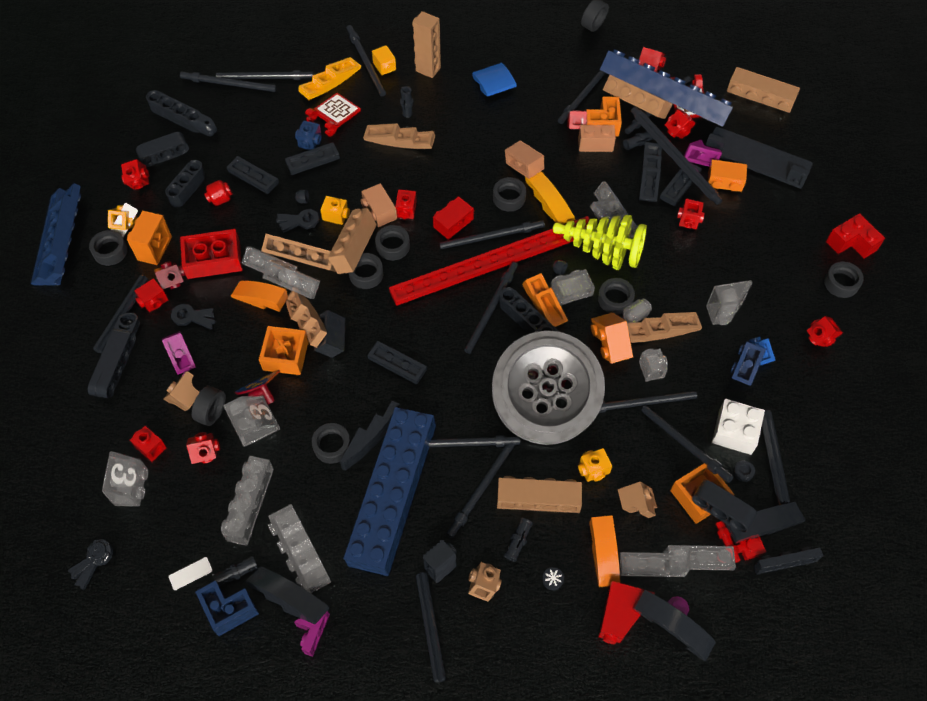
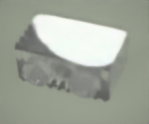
(572, 286)

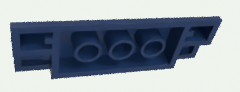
(56, 237)

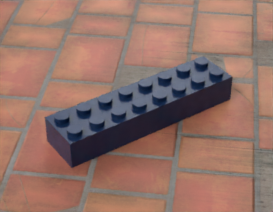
(666, 88)
(390, 492)

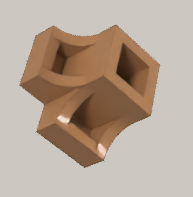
(182, 392)
(638, 498)

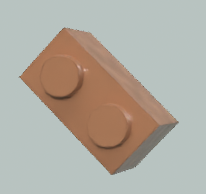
(596, 138)
(524, 159)
(379, 205)

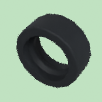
(594, 15)
(509, 183)
(392, 231)
(104, 237)
(372, 281)
(619, 284)
(838, 289)
(208, 405)
(330, 428)

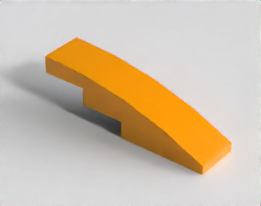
(330, 78)
(550, 198)

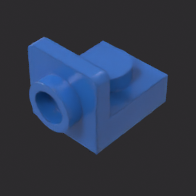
(769, 356)

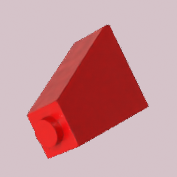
(619, 612)

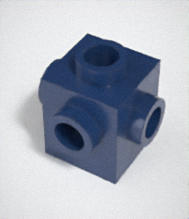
(308, 135)

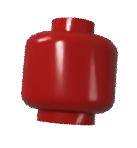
(218, 192)

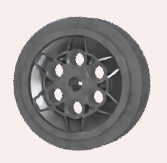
(573, 362)

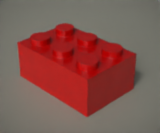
(211, 253)

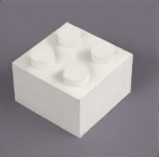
(738, 426)

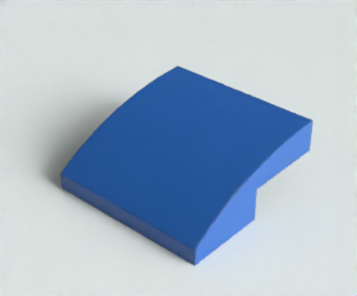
(494, 79)

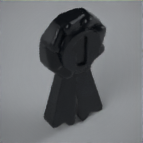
(305, 219)
(184, 314)
(98, 554)

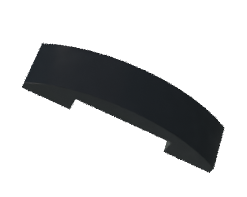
(676, 623)

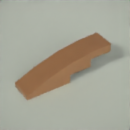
(399, 137)
(306, 317)
(665, 327)

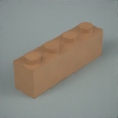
(427, 44)
(763, 89)
(637, 97)
(352, 241)
(297, 252)
(539, 494)

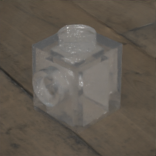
(653, 364)

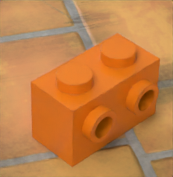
(727, 175)

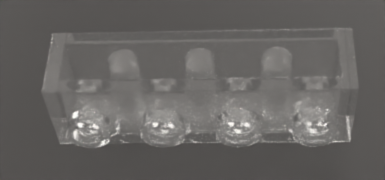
(247, 501)
(299, 549)

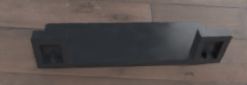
(760, 157)

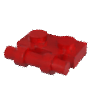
(749, 548)

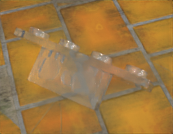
(609, 206)

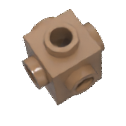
(484, 581)

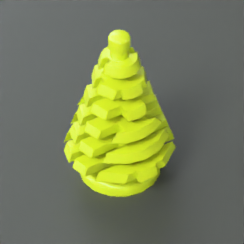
(609, 240)

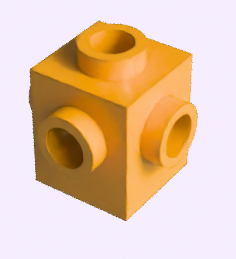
(113, 214)
(594, 465)

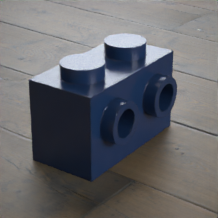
(749, 362)

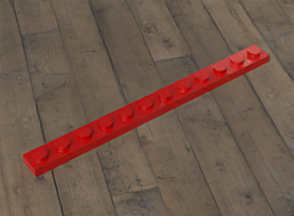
(478, 265)

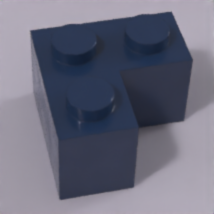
(225, 612)

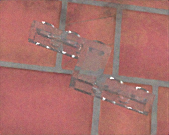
(280, 272)
(677, 561)

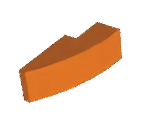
(260, 294)
(544, 300)
(605, 550)

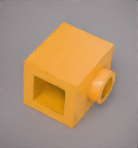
(384, 60)
(335, 210)

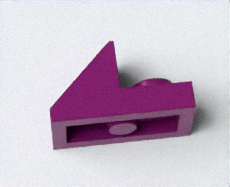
(701, 154)
(178, 353)
(310, 640)

